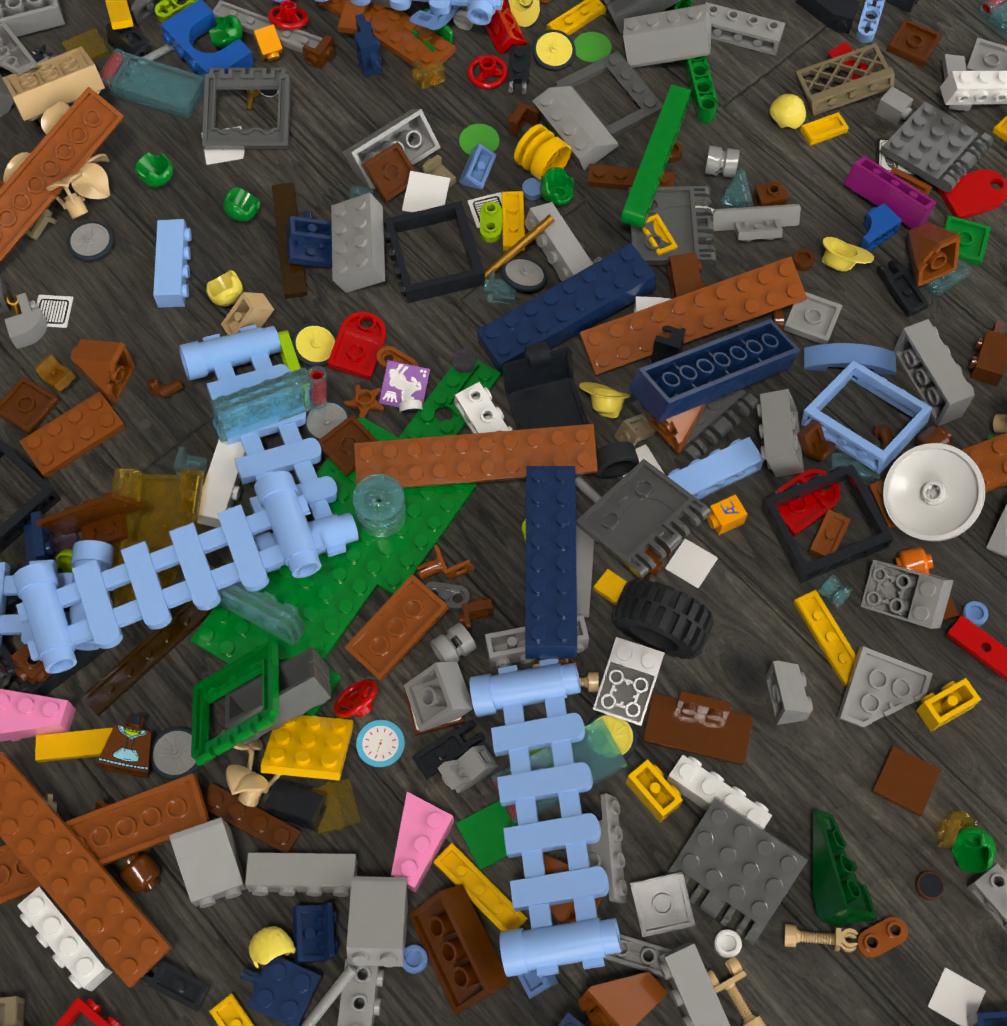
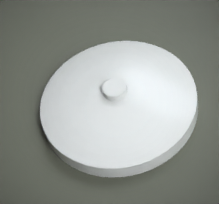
(934, 492)

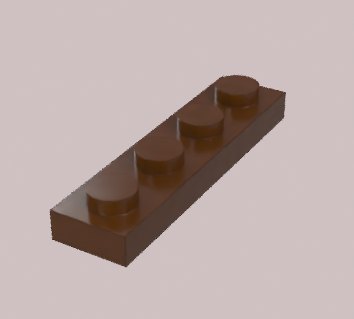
(620, 177)
(250, 819)

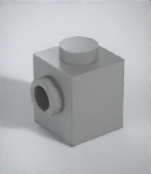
(895, 106)

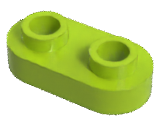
(490, 219)

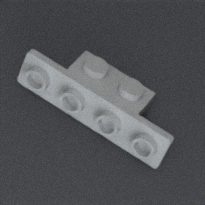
(757, 222)
(608, 851)

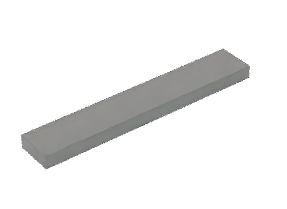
(252, 21)

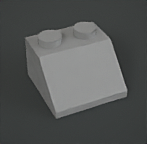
(788, 693)
(438, 695)

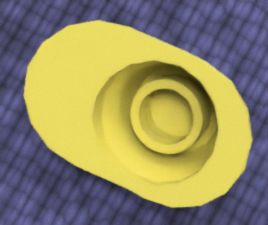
(525, 11)
(842, 255)
(605, 399)

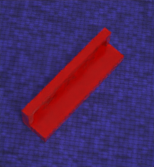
(505, 29)

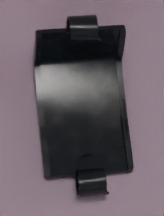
(543, 389)

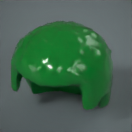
(226, 31)
(154, 170)
(556, 186)
(240, 205)
(974, 849)

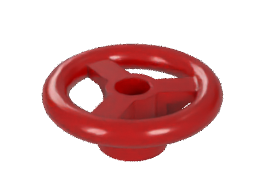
(287, 12)
(488, 68)
(358, 702)

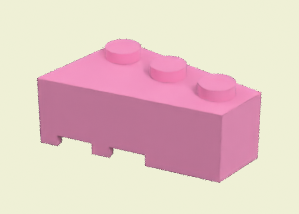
(32, 715)
(419, 840)

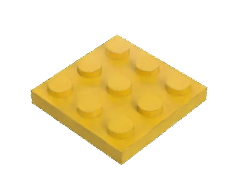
(308, 747)

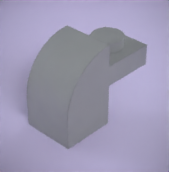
(28, 326)
(468, 769)

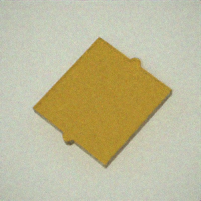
(91, 43)
(340, 806)

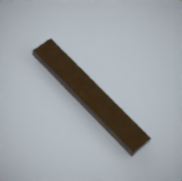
(292, 274)
(143, 658)

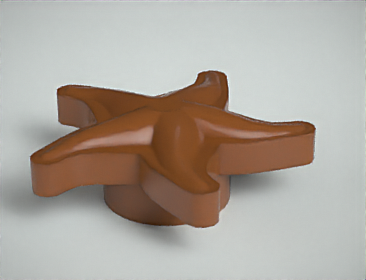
(365, 401)

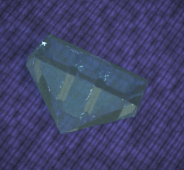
(738, 192)

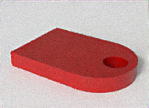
(975, 194)
(358, 346)
(809, 509)

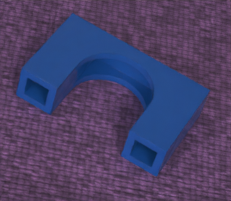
(191, 23)

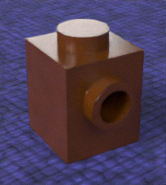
(770, 194)

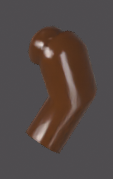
(164, 390)
(885, 433)

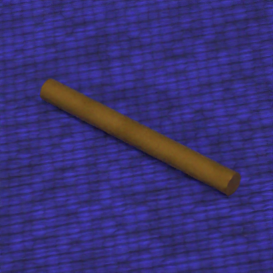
(522, 243)

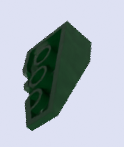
(836, 888)

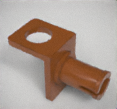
(439, 565)

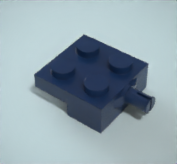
(367, 47)
(309, 241)
(282, 990)

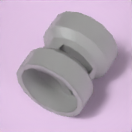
(461, 20)

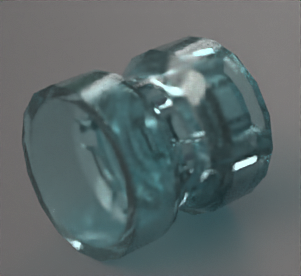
(831, 586)

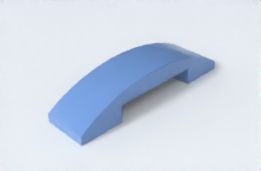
(433, 20)
(842, 354)

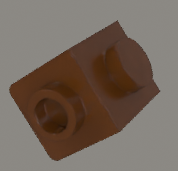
(321, 54)
(523, 114)
(814, 442)
(476, 609)

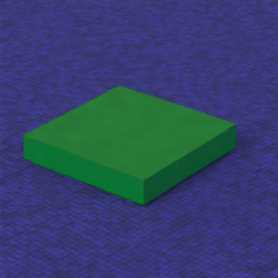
(972, 240)
(485, 835)

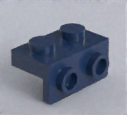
(37, 540)
(314, 933)

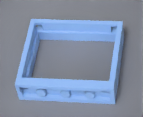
(853, 443)

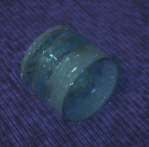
(382, 517)

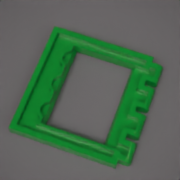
(260, 660)

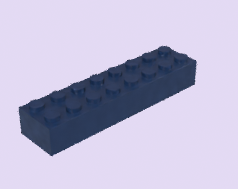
(568, 306)
(713, 370)
(551, 563)

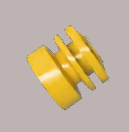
(541, 151)

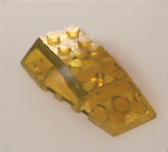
(168, 504)

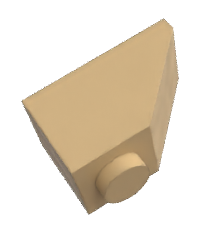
(247, 311)

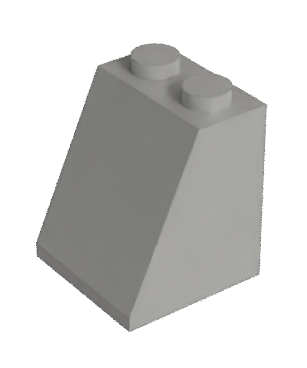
(209, 862)
(377, 921)

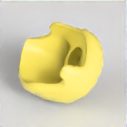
(788, 111)
(225, 289)
(269, 944)

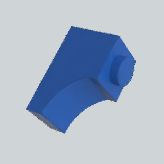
(880, 225)

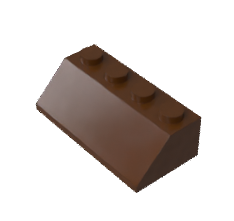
(458, 948)

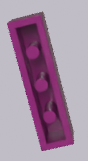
(882, 187)

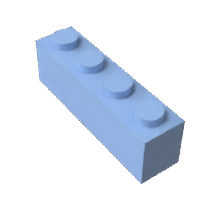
(171, 263)
(719, 468)

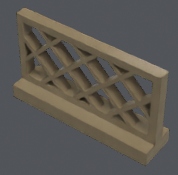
(850, 90)

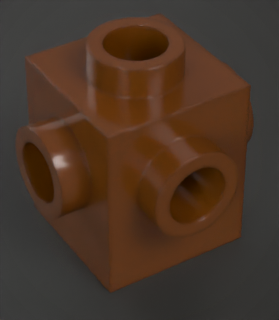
(27, 668)

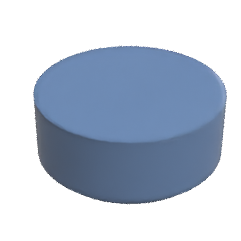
(531, 189)
(975, 612)
(415, 959)

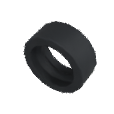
(616, 459)

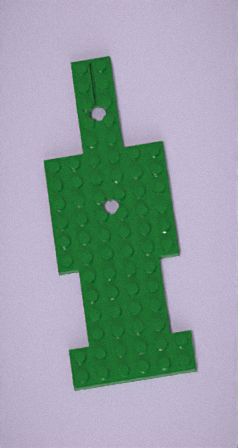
(346, 581)

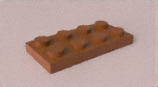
(72, 434)
(397, 627)

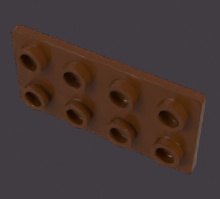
(96, 519)
(698, 727)

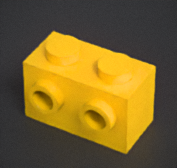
(948, 704)
(654, 791)

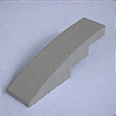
(584, 566)

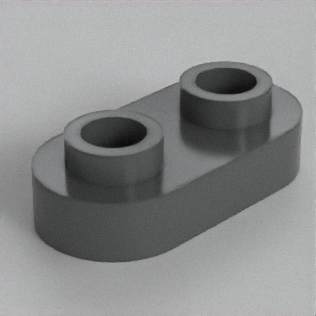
(448, 593)

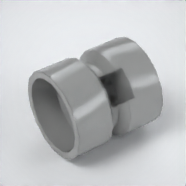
(722, 161)
(446, 650)

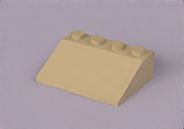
(53, 81)

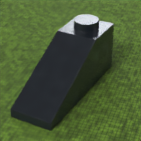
(833, 13)

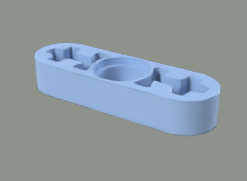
(871, 23)

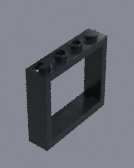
(442, 285)
(42, 501)
(842, 557)
(54, 680)

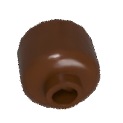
(934, 434)
(140, 873)

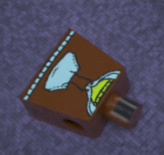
(127, 749)

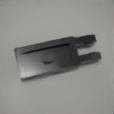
(519, 67)
(903, 288)
(446, 749)
(178, 985)

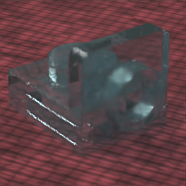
(499, 290)

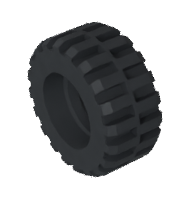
(662, 618)

